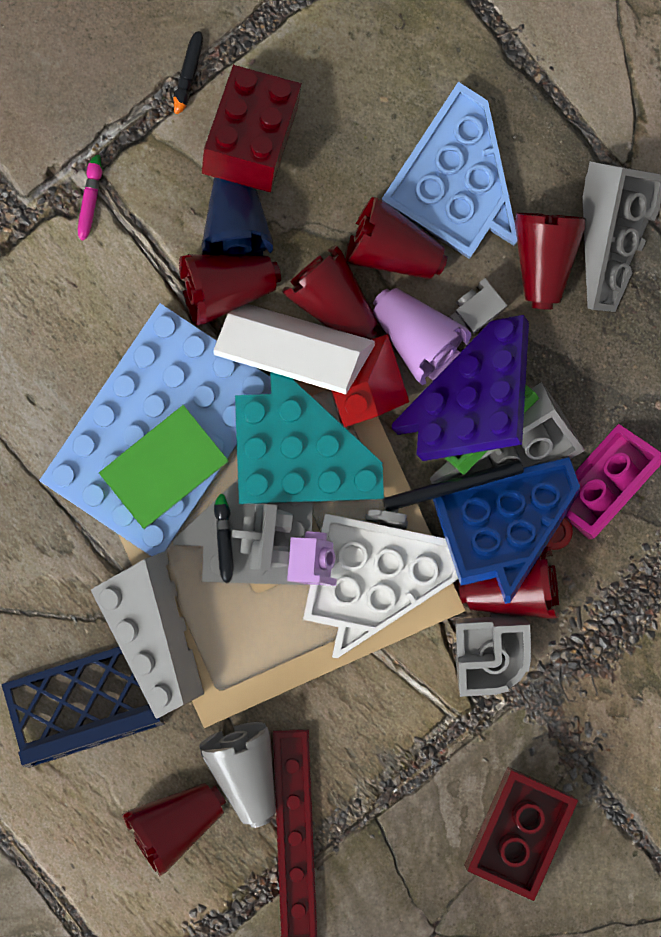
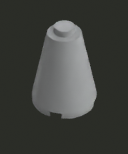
(244, 770)

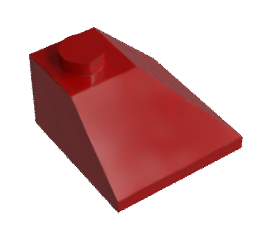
(375, 389)

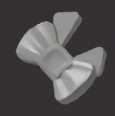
(389, 519)

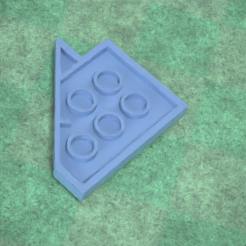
(456, 177)

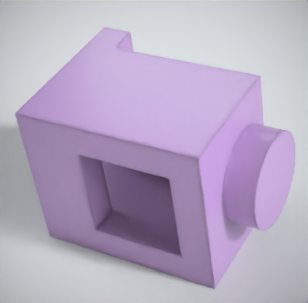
(311, 560)

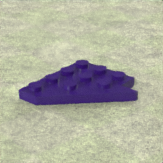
(476, 398)

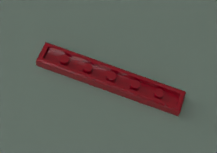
(294, 833)

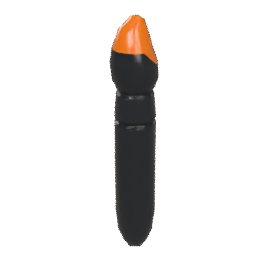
(187, 74)

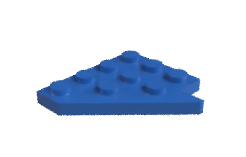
(506, 523)

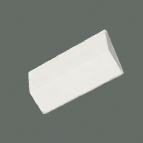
(293, 347)

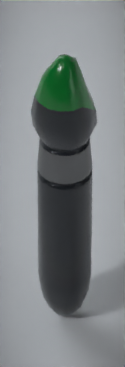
(224, 538)

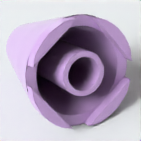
(419, 333)

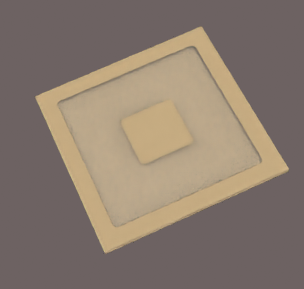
(254, 635)

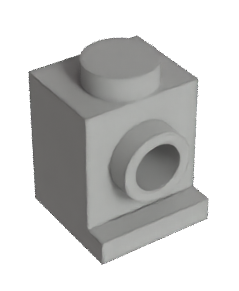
(479, 308)

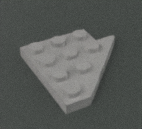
(203, 533)

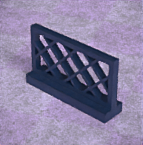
(81, 736)

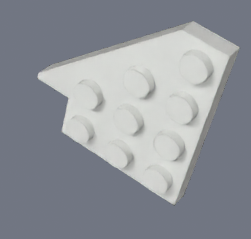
(378, 578)

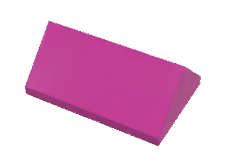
(611, 479)

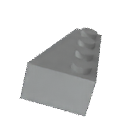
(151, 633)

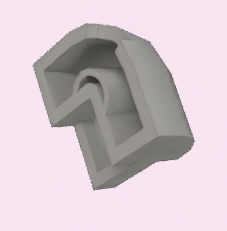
(491, 653)

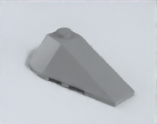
(616, 213)
(545, 439)

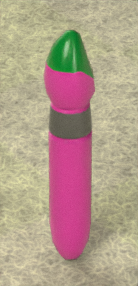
(90, 194)

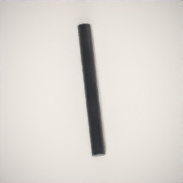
(453, 485)

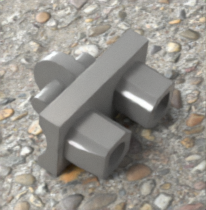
(259, 537)

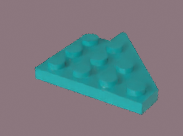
(299, 451)

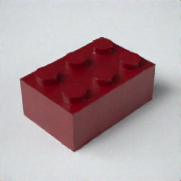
(251, 128)
(520, 833)

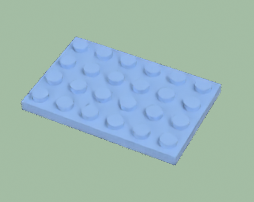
(161, 371)

